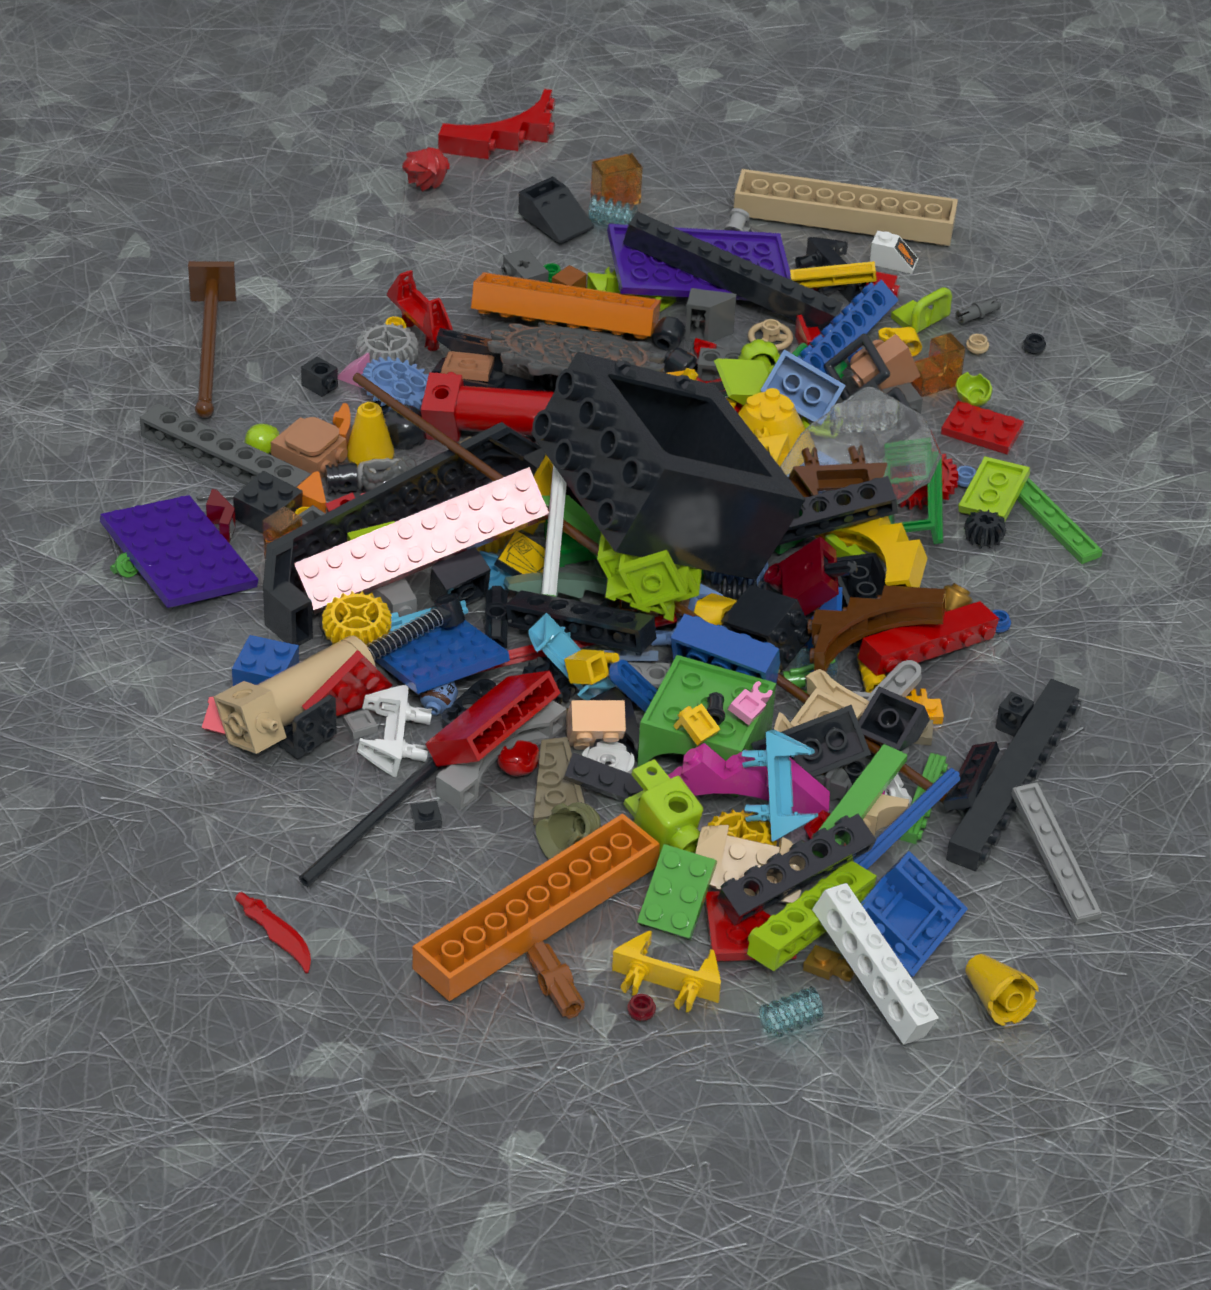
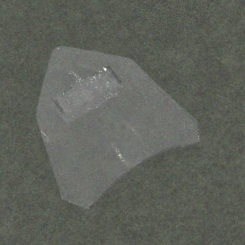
(884, 429)

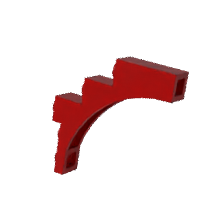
(508, 134)

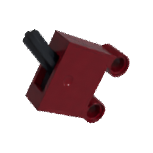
(810, 574)

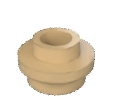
(977, 344)

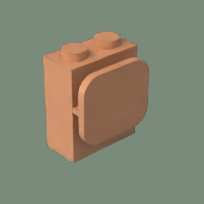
(896, 357)
(310, 445)

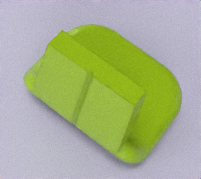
(918, 314)

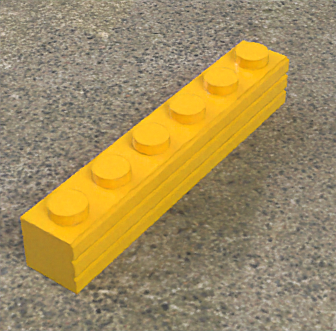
(835, 274)

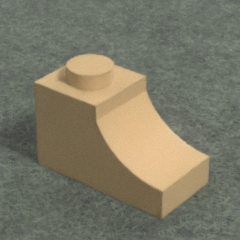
(885, 812)

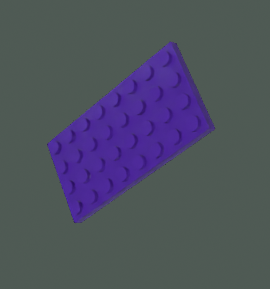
(649, 276)

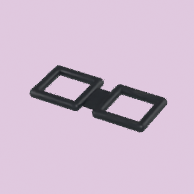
(884, 373)

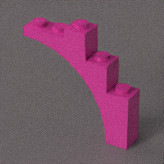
(709, 773)

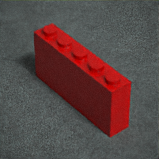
(492, 718)

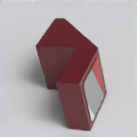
(221, 513)

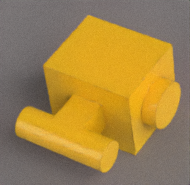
(589, 666)

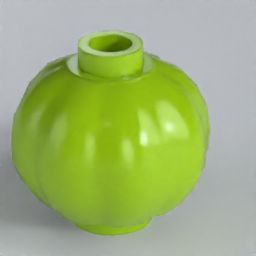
(760, 350)

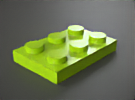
(994, 487)

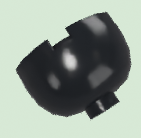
(402, 431)

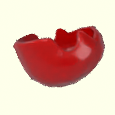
(520, 759)

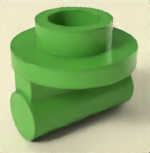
(123, 566)

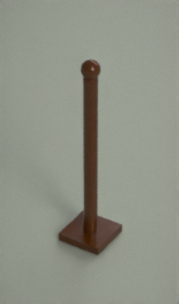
(209, 283)

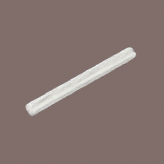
(554, 534)

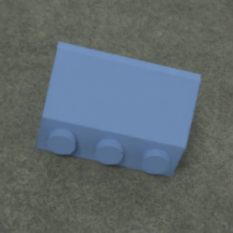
(804, 385)

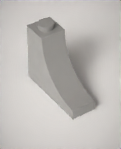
(398, 597)

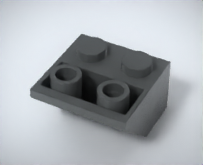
(709, 315)

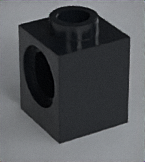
(319, 376)
(1013, 713)

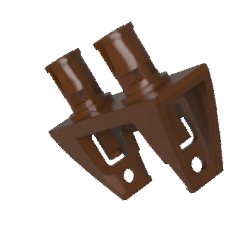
(817, 477)

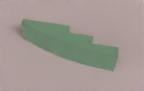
(568, 583)

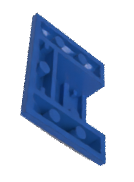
(912, 911)

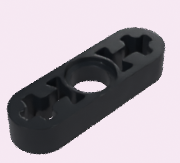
(471, 696)

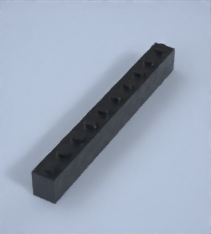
(730, 272)
(1017, 767)

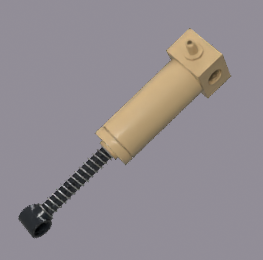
(258, 713)

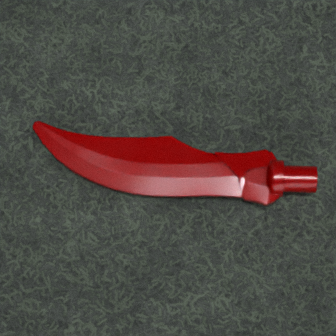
(276, 929)

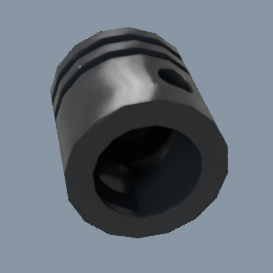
(341, 477)

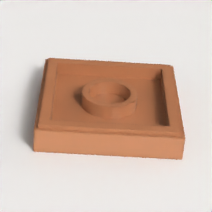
(469, 365)

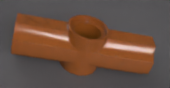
(555, 980)

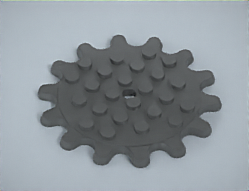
(552, 347)

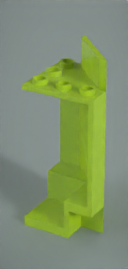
(648, 581)

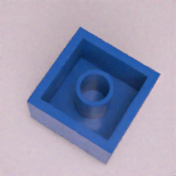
(263, 659)

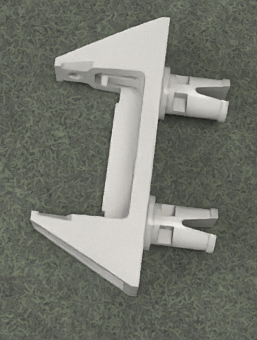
(393, 747)

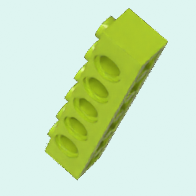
(797, 924)

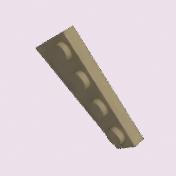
(550, 783)

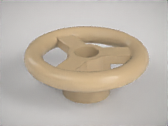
(771, 332)

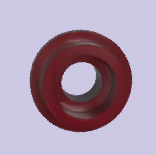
(641, 1007)

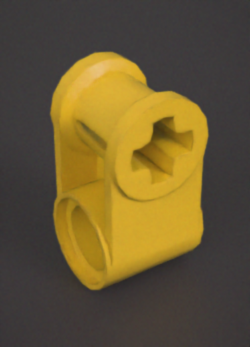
(906, 334)

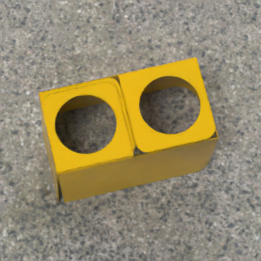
(713, 608)

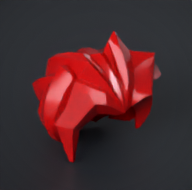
(426, 167)

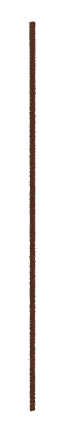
(580, 537)

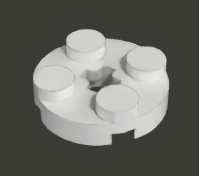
(612, 752)

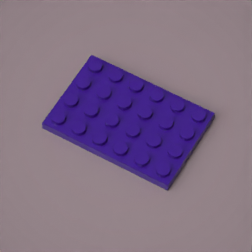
(178, 551)

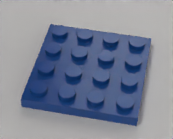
(443, 657)

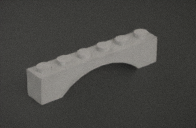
(461, 782)

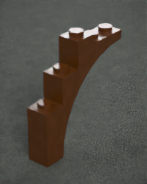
(896, 607)

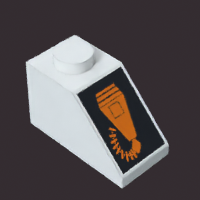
(892, 253)

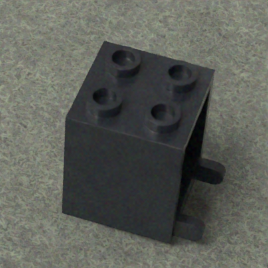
(770, 619)

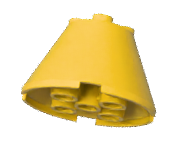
(773, 412)

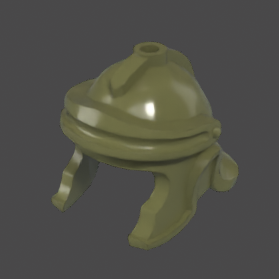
(566, 827)

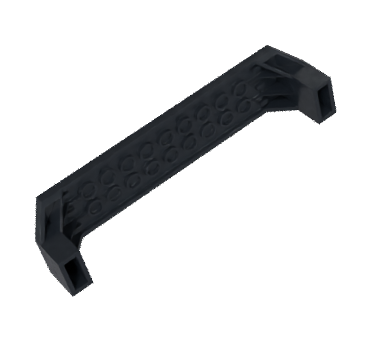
(422, 487)

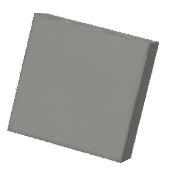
(360, 723)

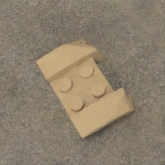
(825, 697)
(737, 855)

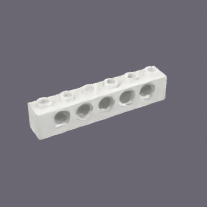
(875, 963)

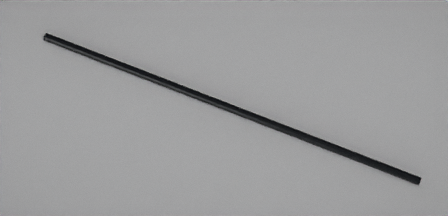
(380, 811)

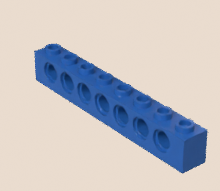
(846, 327)

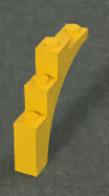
(903, 558)

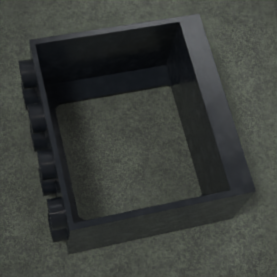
(666, 466)

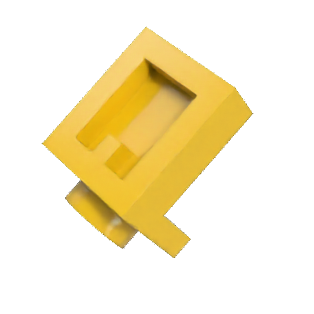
(697, 723)

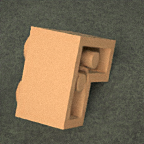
(595, 720)

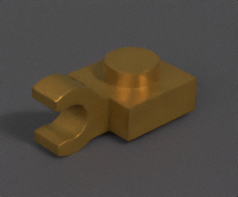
(826, 963)

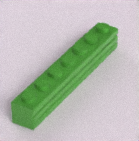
(933, 771)

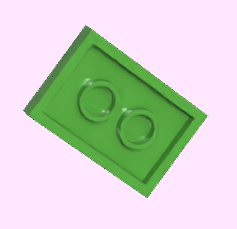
(677, 892)

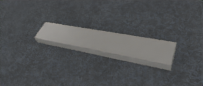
(1056, 853)

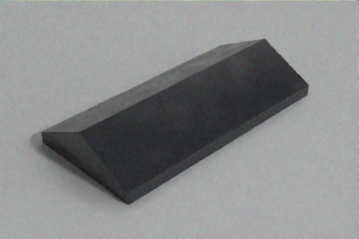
(834, 738)

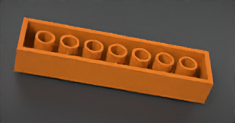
(565, 304)

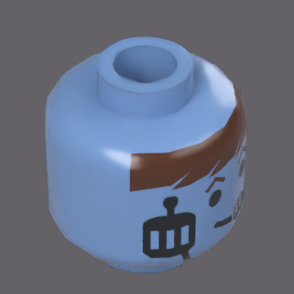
(439, 697)

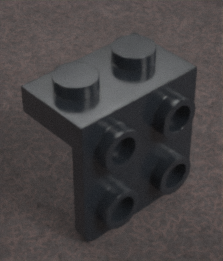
(311, 728)

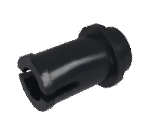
(715, 707)

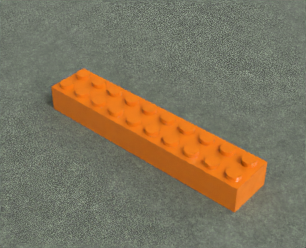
(535, 907)

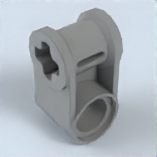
(739, 221)

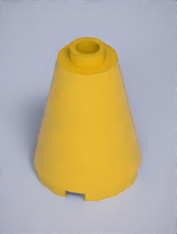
(369, 435)
(1002, 989)

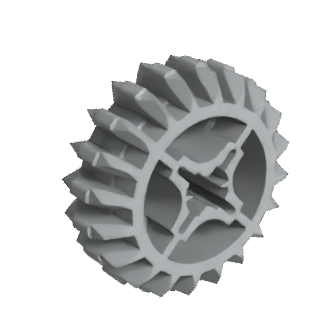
(388, 342)

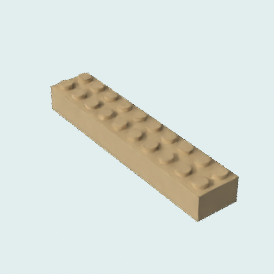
(846, 206)

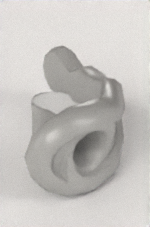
(374, 465)

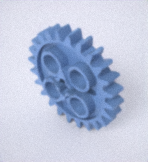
(398, 380)

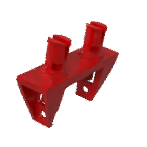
(418, 309)

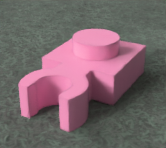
(750, 704)

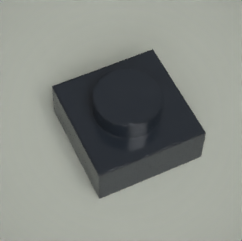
(426, 815)

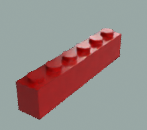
(925, 641)

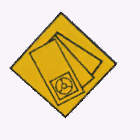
(521, 556)

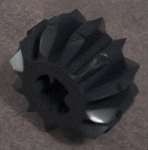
(985, 528)

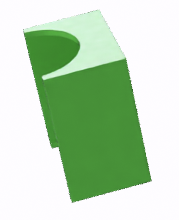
(690, 684)

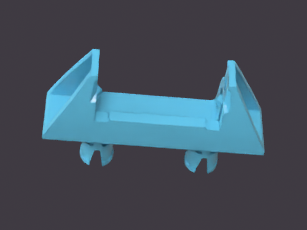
(558, 645)
(780, 784)

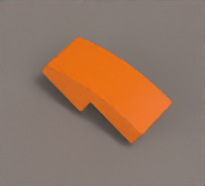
(343, 421)

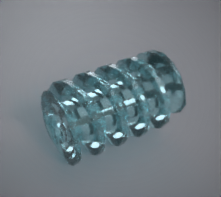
(609, 213)
(792, 1010)

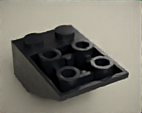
(553, 210)

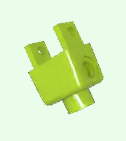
(665, 808)

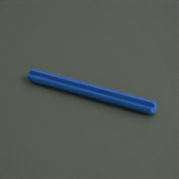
(909, 817)

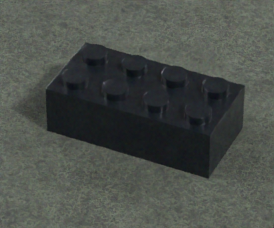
(866, 583)

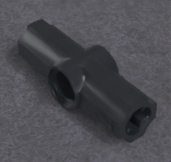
(496, 615)

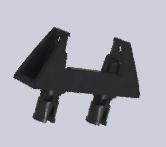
(820, 254)

